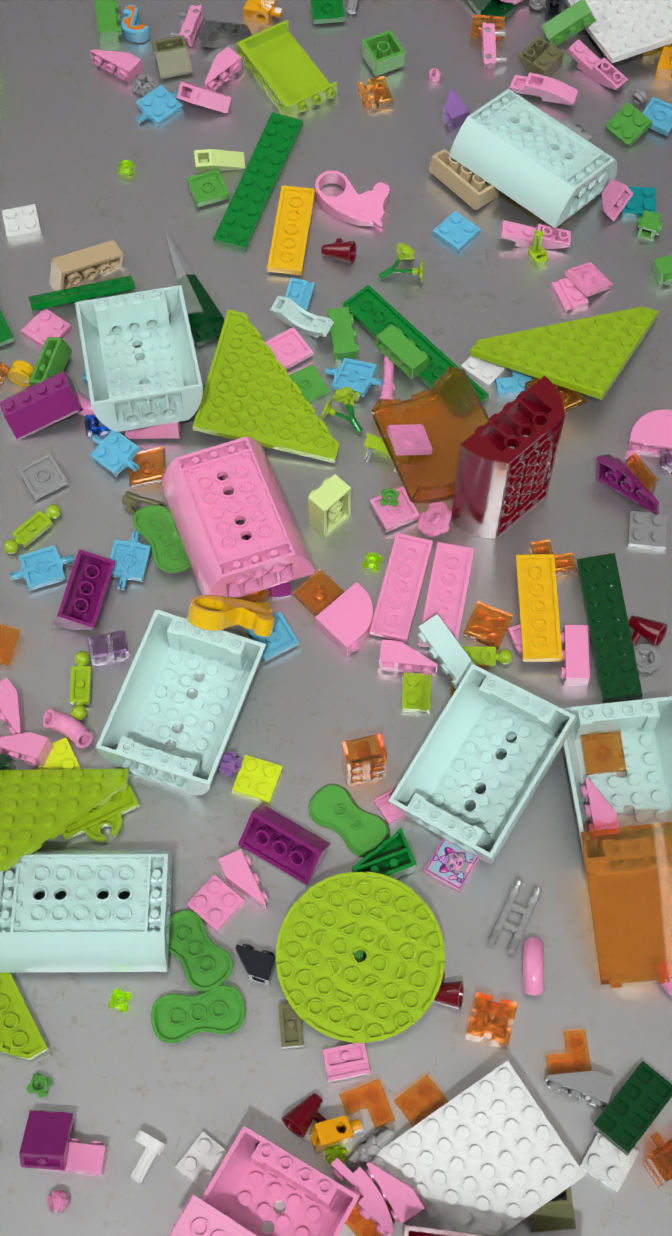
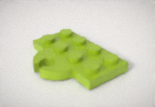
(106, 816)

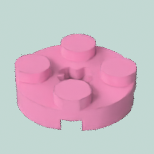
(435, 520)

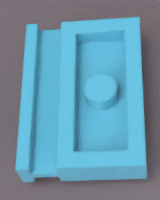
(300, 292)

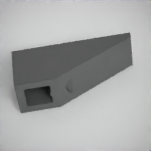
(220, 34)

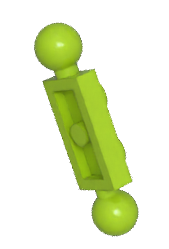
(32, 529)
(488, 655)
(80, 685)

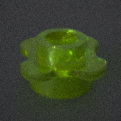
(125, 168)
(372, 557)
(116, 995)
(335, 1152)

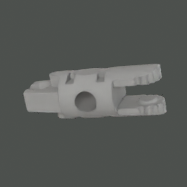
(369, 1148)

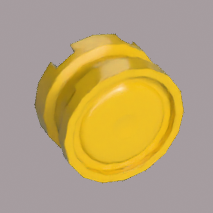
(20, 373)

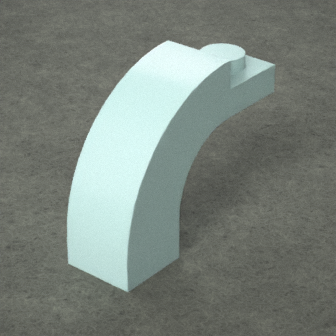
(301, 320)

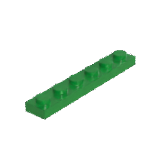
(82, 292)

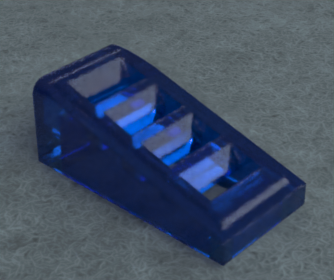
(91, 431)

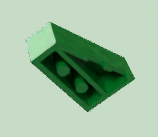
(390, 859)

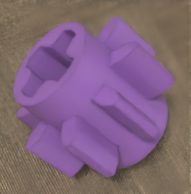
(230, 763)

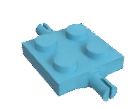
(158, 106)
(354, 374)
(115, 452)
(130, 560)
(42, 567)

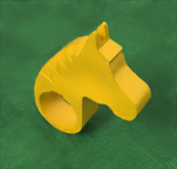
(221, 612)

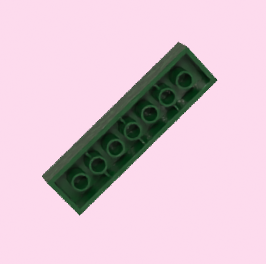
(609, 629)

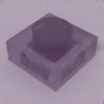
(666, 460)

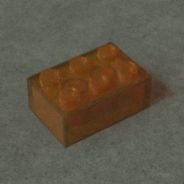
(364, 759)

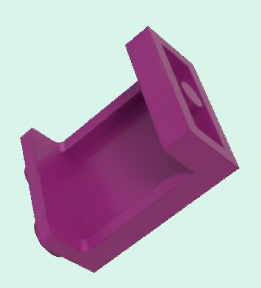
(46, 1140)

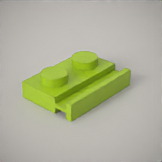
(416, 692)

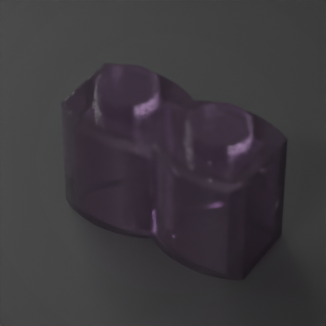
(108, 648)

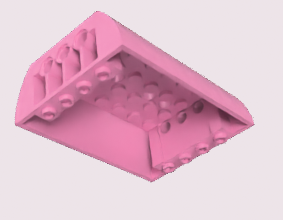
(208, 520)
(260, 1174)

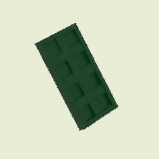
(634, 1108)

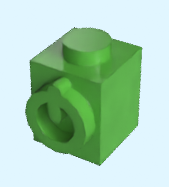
(649, 225)

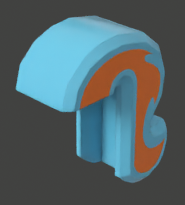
(131, 29)

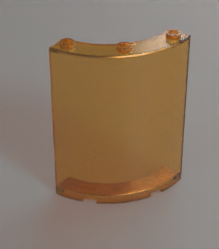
(449, 417)
(631, 901)

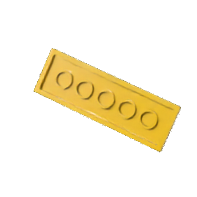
(291, 230)
(538, 608)

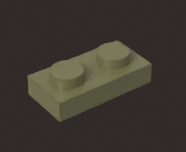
(290, 1027)

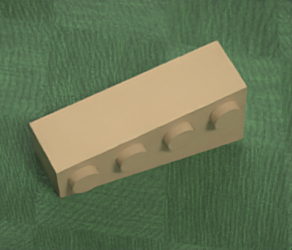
(462, 181)
(84, 265)

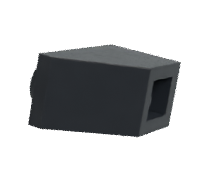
(257, 965)

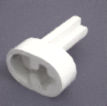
(153, 1147)

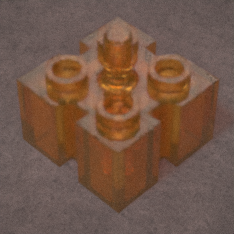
(491, 1020)
(660, 1161)

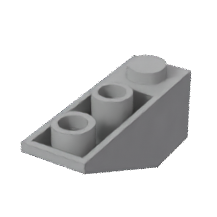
(587, 1085)

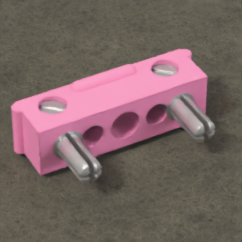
(191, 24)
(489, 46)

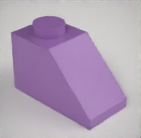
(454, 111)

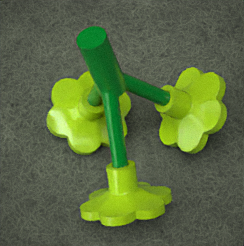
(405, 253)
(347, 397)

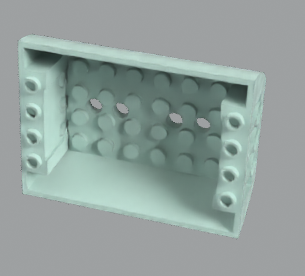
(528, 155)
(114, 375)
(157, 701)
(647, 753)
(464, 755)
(82, 929)

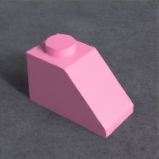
(615, 198)

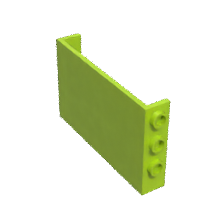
(285, 70)

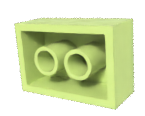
(329, 505)

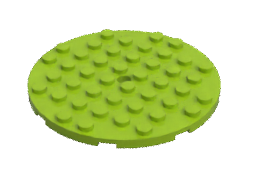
(368, 997)

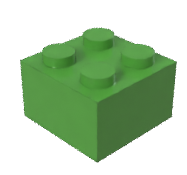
(383, 53)

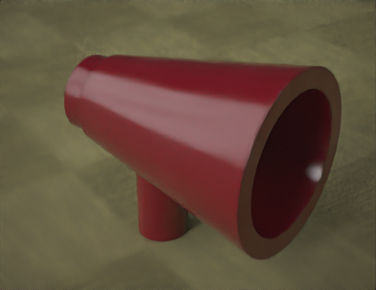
(340, 251)
(648, 629)
(450, 994)
(301, 1117)

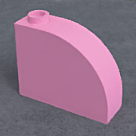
(652, 433)
(347, 619)

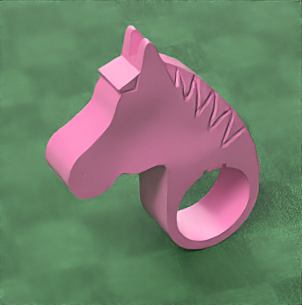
(351, 207)

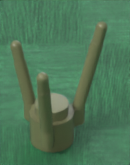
(133, 501)

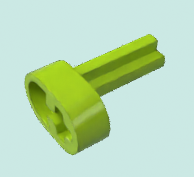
(537, 249)

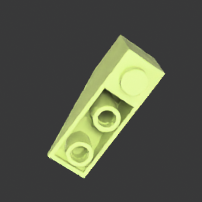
(213, 159)

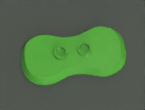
(160, 530)
(336, 809)
(202, 960)
(180, 1016)

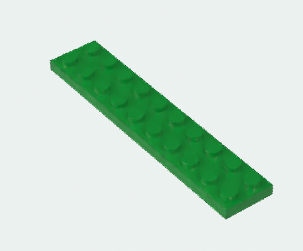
(258, 182)
(377, 314)

